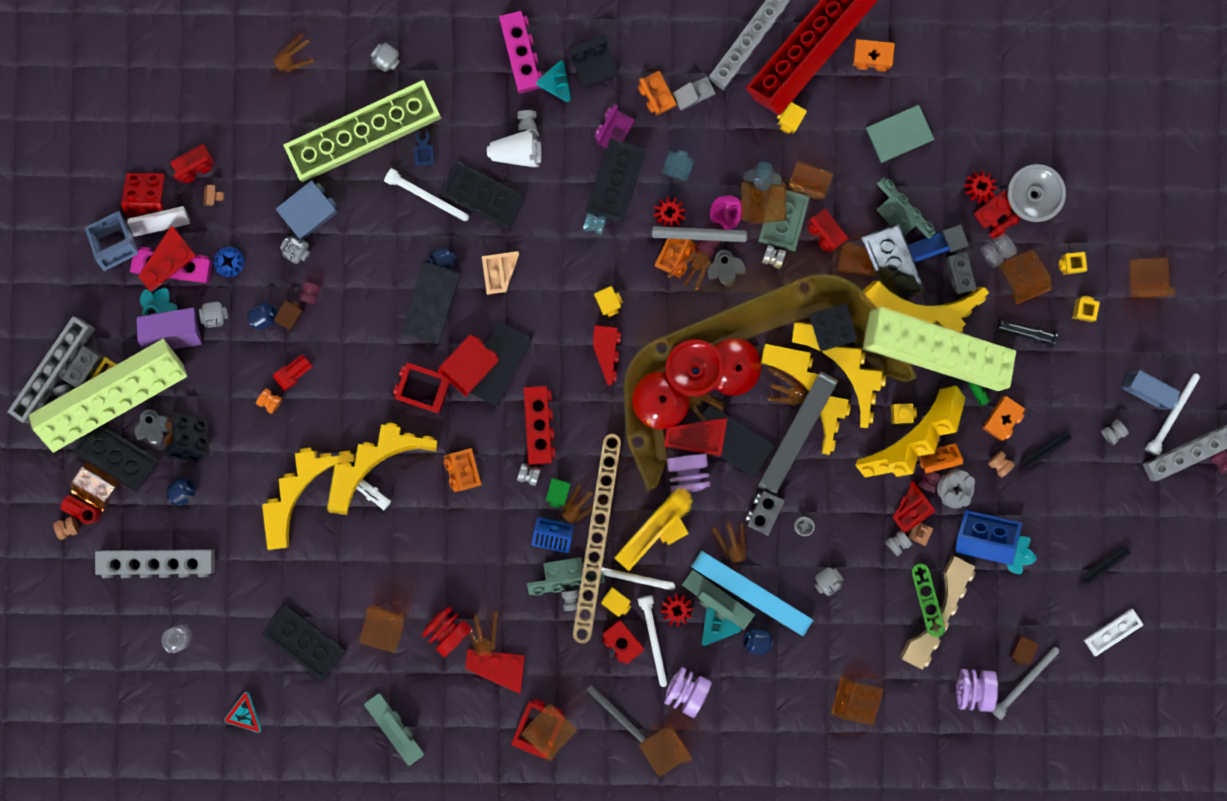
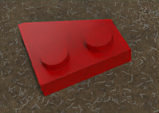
(912, 509)

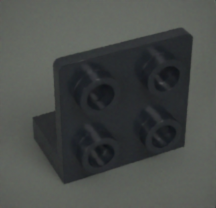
(593, 61)
(833, 327)
(189, 438)

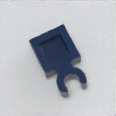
(424, 153)

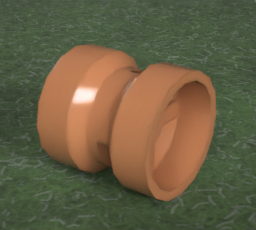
(1001, 464)
(66, 527)

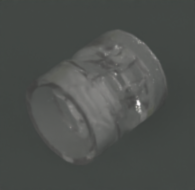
(1003, 245)
(176, 638)

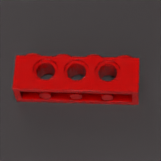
(531, 395)

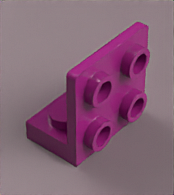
(616, 126)

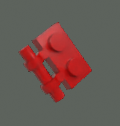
(994, 210)

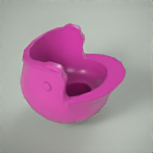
(726, 211)

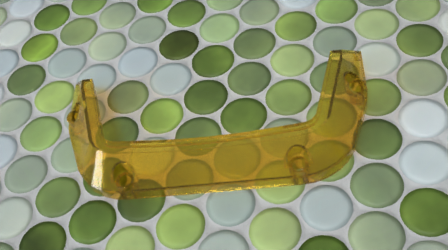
(743, 322)

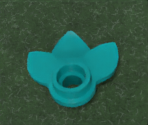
(158, 301)
(1023, 556)

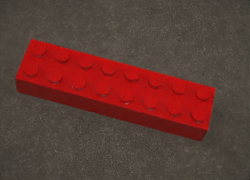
(806, 51)

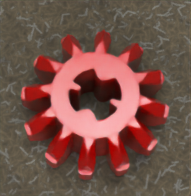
(973, 183)
(663, 209)
(683, 608)

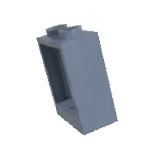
(117, 253)
(1151, 390)

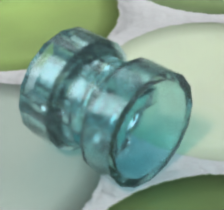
(594, 224)

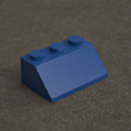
(988, 537)

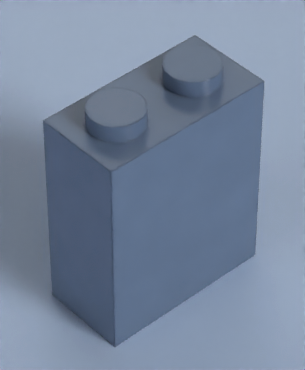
(307, 209)

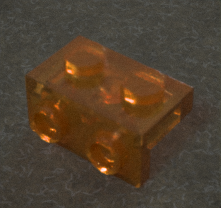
(810, 180)
(855, 260)

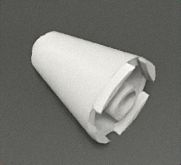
(517, 149)

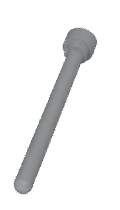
(1000, 709)

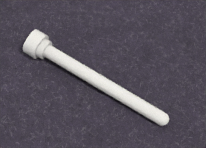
(394, 178)
(1154, 446)
(637, 578)
(646, 605)

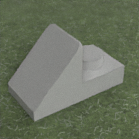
(693, 93)

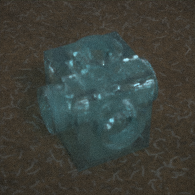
(678, 165)

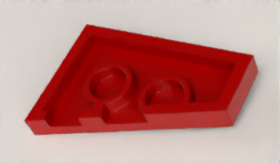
(698, 436)
(499, 667)

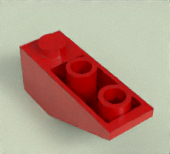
(604, 345)

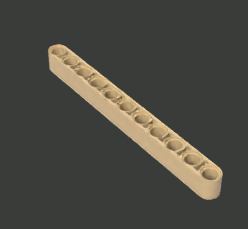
(601, 529)

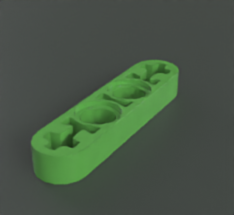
(928, 600)

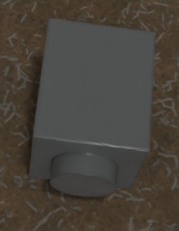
(955, 239)

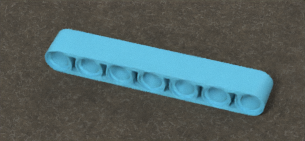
(752, 593)

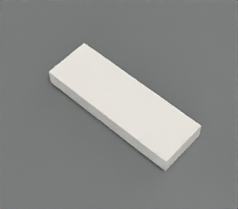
(158, 221)
(1113, 632)

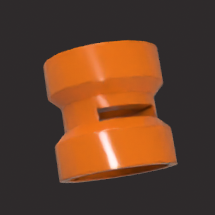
(269, 401)

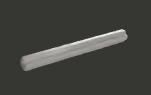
(699, 234)

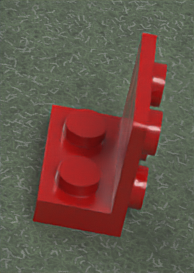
(192, 164)
(142, 194)
(826, 230)

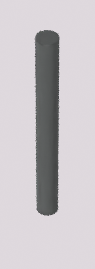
(616, 713)

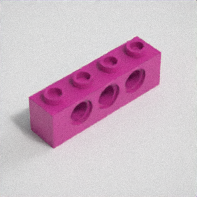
(510, 23)
(201, 274)

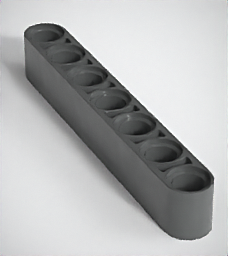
(798, 433)

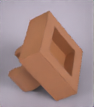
(211, 196)
(920, 533)

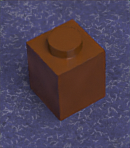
(289, 314)
(1023, 650)

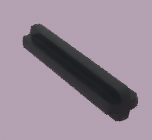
(1046, 449)
(1105, 565)

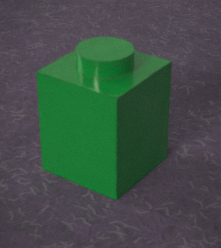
(557, 493)

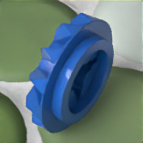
(237, 262)

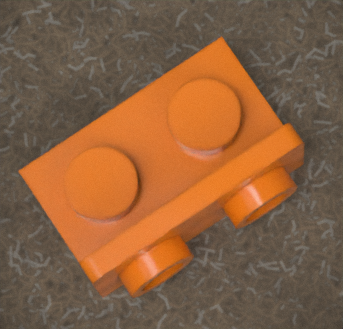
(657, 93)
(673, 254)
(942, 458)
(462, 470)

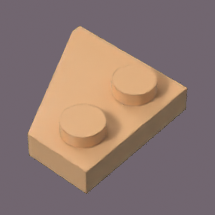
(498, 271)

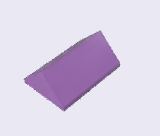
(176, 327)

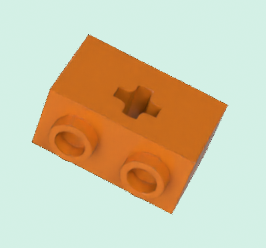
(882, 50)
(1008, 408)

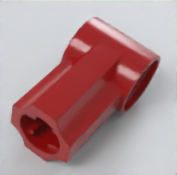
(289, 375)
(79, 509)

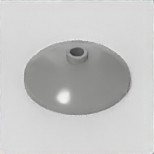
(1047, 186)

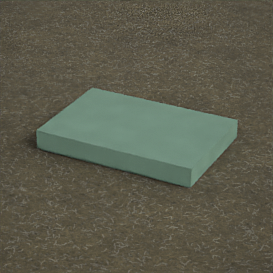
(899, 134)
(787, 232)

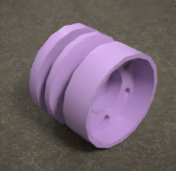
(688, 472)
(980, 690)
(687, 692)

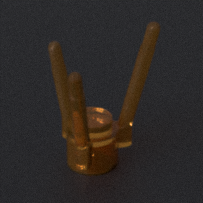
(283, 58)
(699, 260)
(796, 394)
(697, 400)
(572, 513)
(736, 552)
(483, 646)

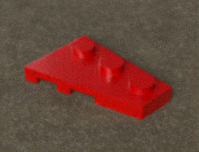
(166, 260)

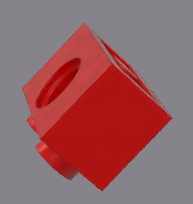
(633, 646)

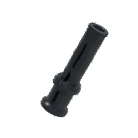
(1035, 334)

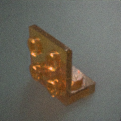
(763, 205)
(1026, 276)
(1150, 278)
(93, 486)
(382, 629)
(857, 701)
(549, 731)
(665, 750)

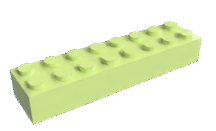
(362, 131)
(939, 349)
(107, 395)

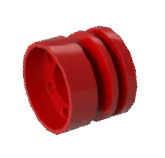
(446, 631)

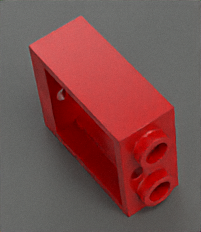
(441, 394)
(523, 743)

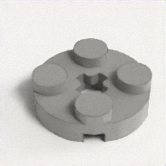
(964, 493)

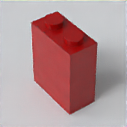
(468, 365)

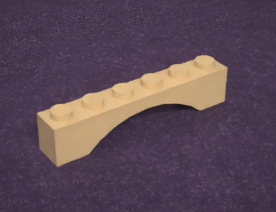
(956, 576)

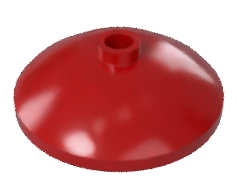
(735, 352)
(691, 356)
(649, 408)

